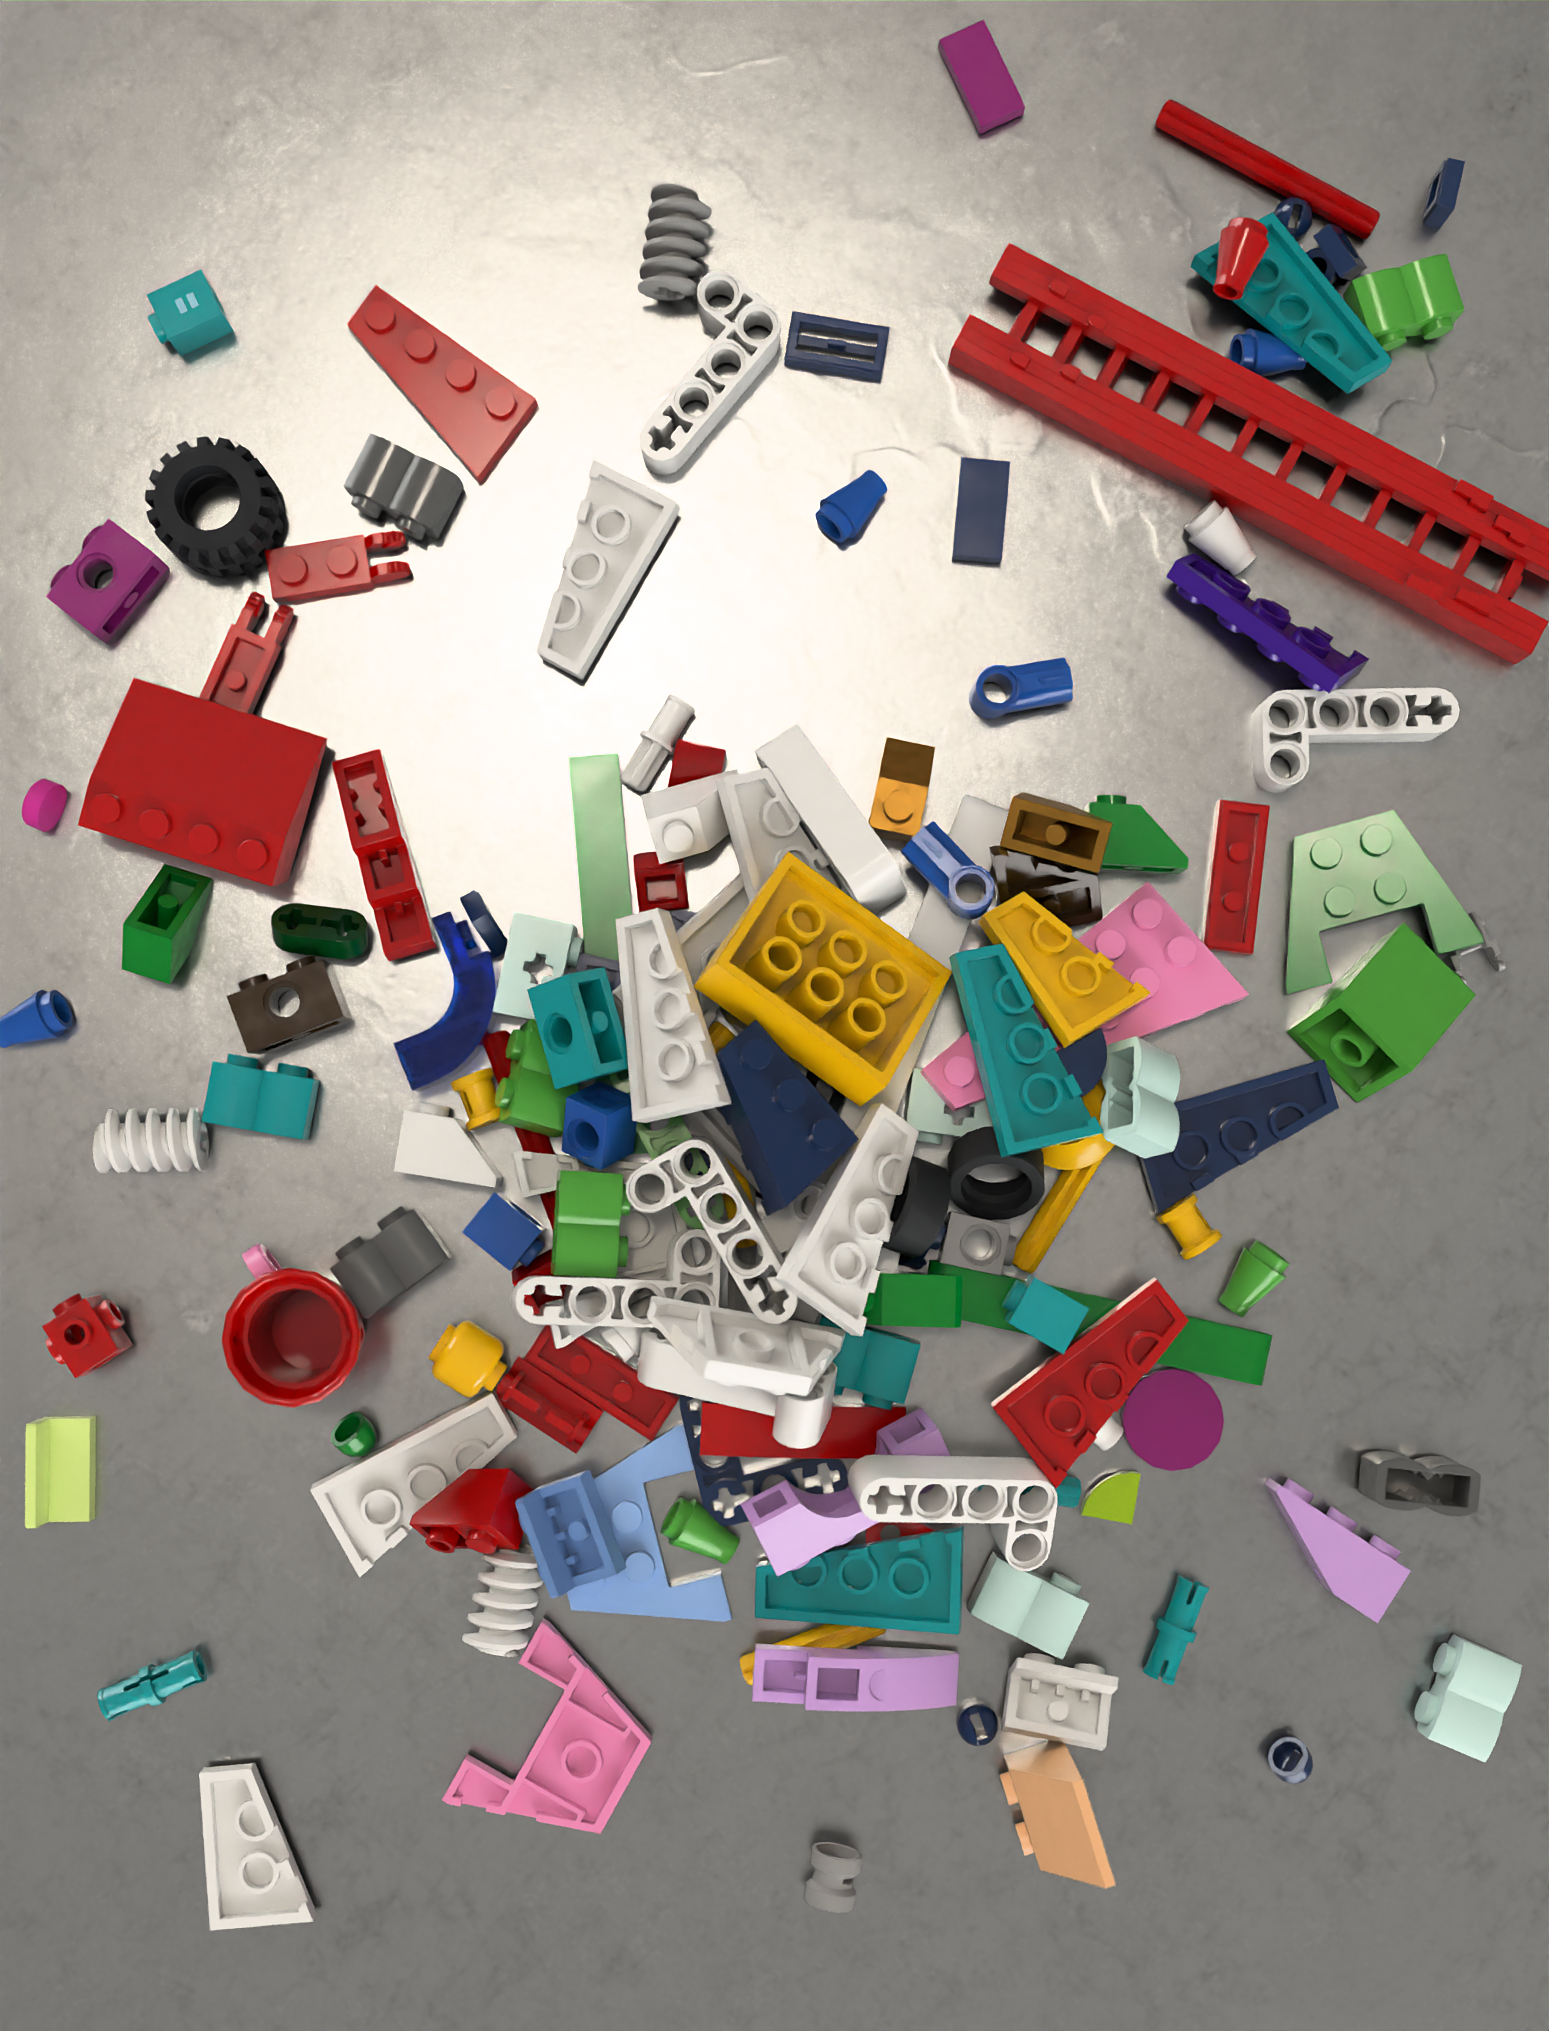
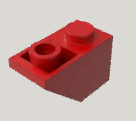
(474, 1513)

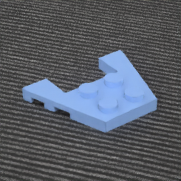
(644, 1584)

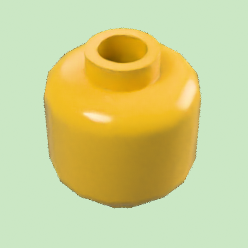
(468, 1359)

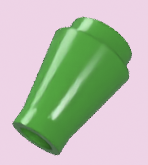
(1253, 1278)
(697, 1531)

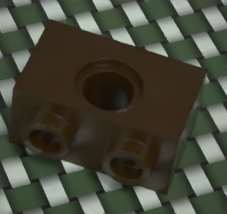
(319, 1009)

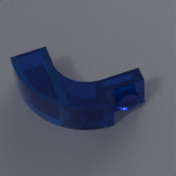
(460, 1033)

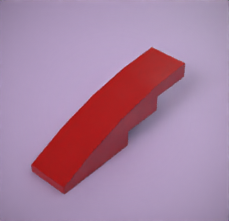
(384, 854)
(746, 1433)

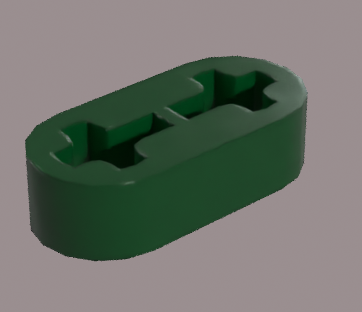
(319, 930)

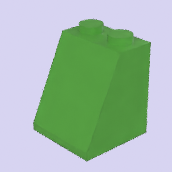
(1382, 1014)

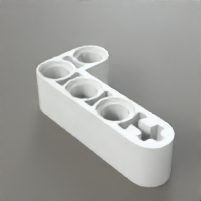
(701, 381)
(1353, 727)
(833, 820)
(723, 1233)
(616, 1291)
(797, 1419)
(890, 1488)

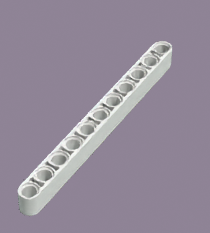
(939, 935)

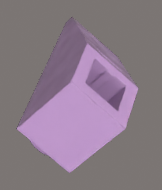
(1344, 1563)

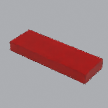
(1235, 877)
(603, 1381)

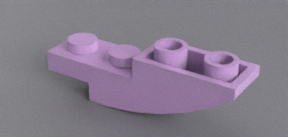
(855, 1679)

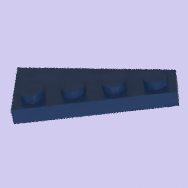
(1235, 1126)

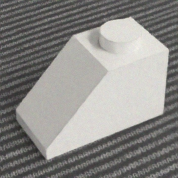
(686, 817)
(442, 1148)

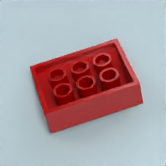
(204, 783)

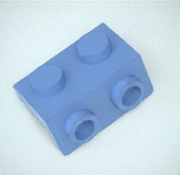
(569, 1533)

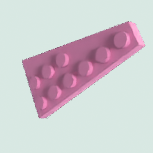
(1147, 947)

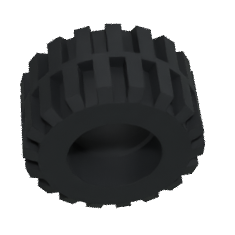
(187, 478)

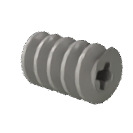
(672, 243)

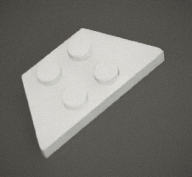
(745, 1351)

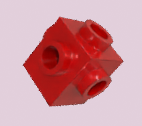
(86, 1333)

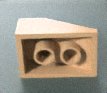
(1056, 1813)

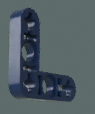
(731, 1474)

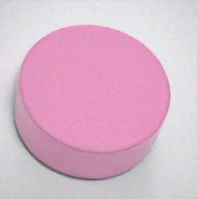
(260, 1260)

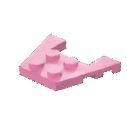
(578, 1758)

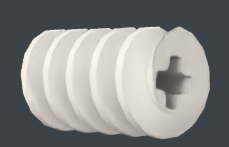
(151, 1142)
(505, 1602)

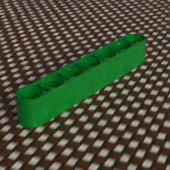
(1199, 1346)

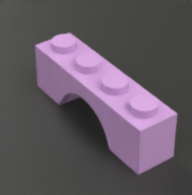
(803, 1524)

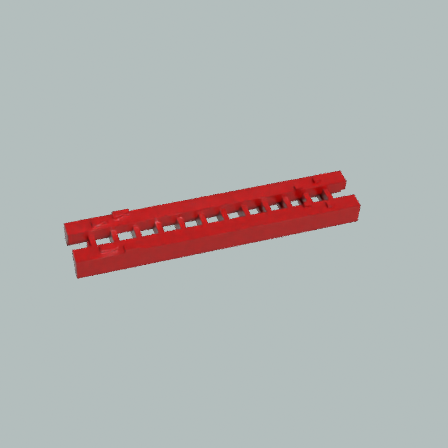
(1248, 491)

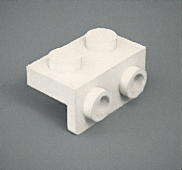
(1058, 1701)

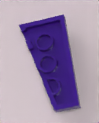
(1267, 623)

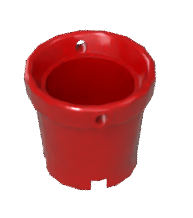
(292, 1337)

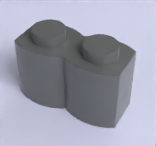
(403, 487)
(390, 1261)
(1419, 1483)

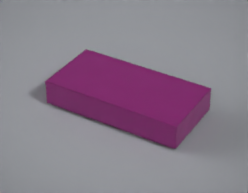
(981, 76)

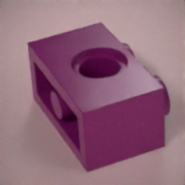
(108, 608)

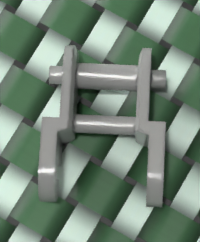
(1491, 948)

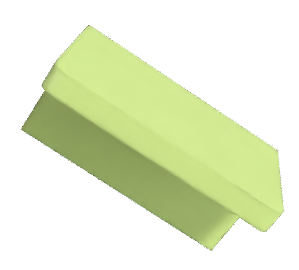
(60, 1470)

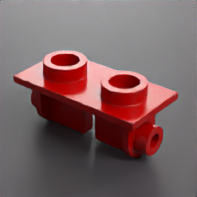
(548, 1404)

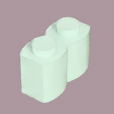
(1140, 1098)
(1029, 1605)
(1467, 1697)

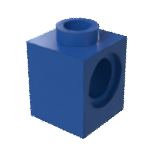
(598, 1126)
(506, 1232)

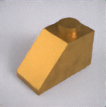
(901, 789)
(1056, 832)

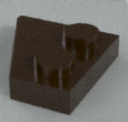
(1062, 889)

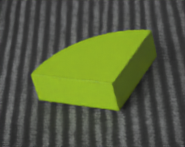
(1113, 1497)

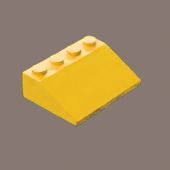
(825, 980)

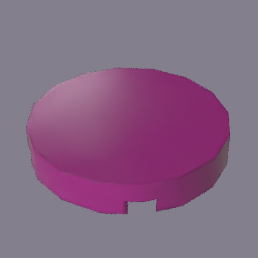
(1172, 1419)

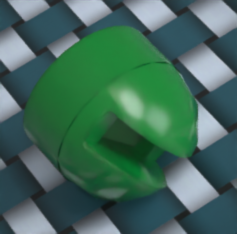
(354, 1435)

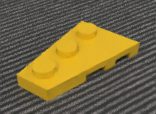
(1064, 977)

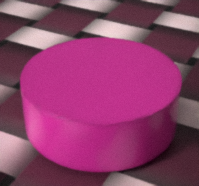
(44, 804)

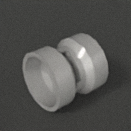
(832, 1880)

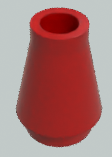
(1239, 253)

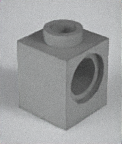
(953, 1245)

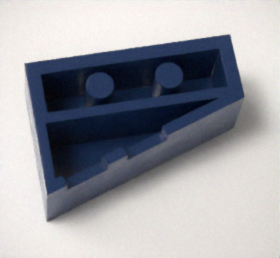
(778, 1118)

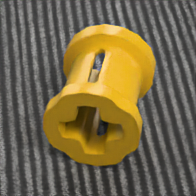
(478, 1098)
(1189, 1227)

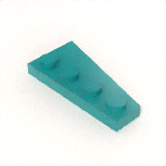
(1304, 310)
(1021, 1074)
(876, 1584)

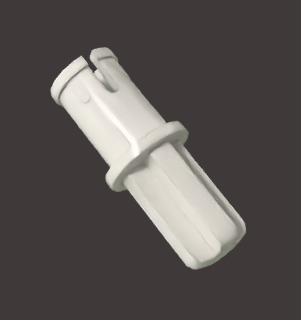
(657, 743)

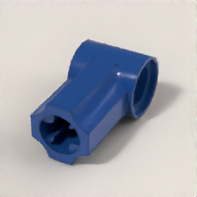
(1024, 687)
(946, 868)

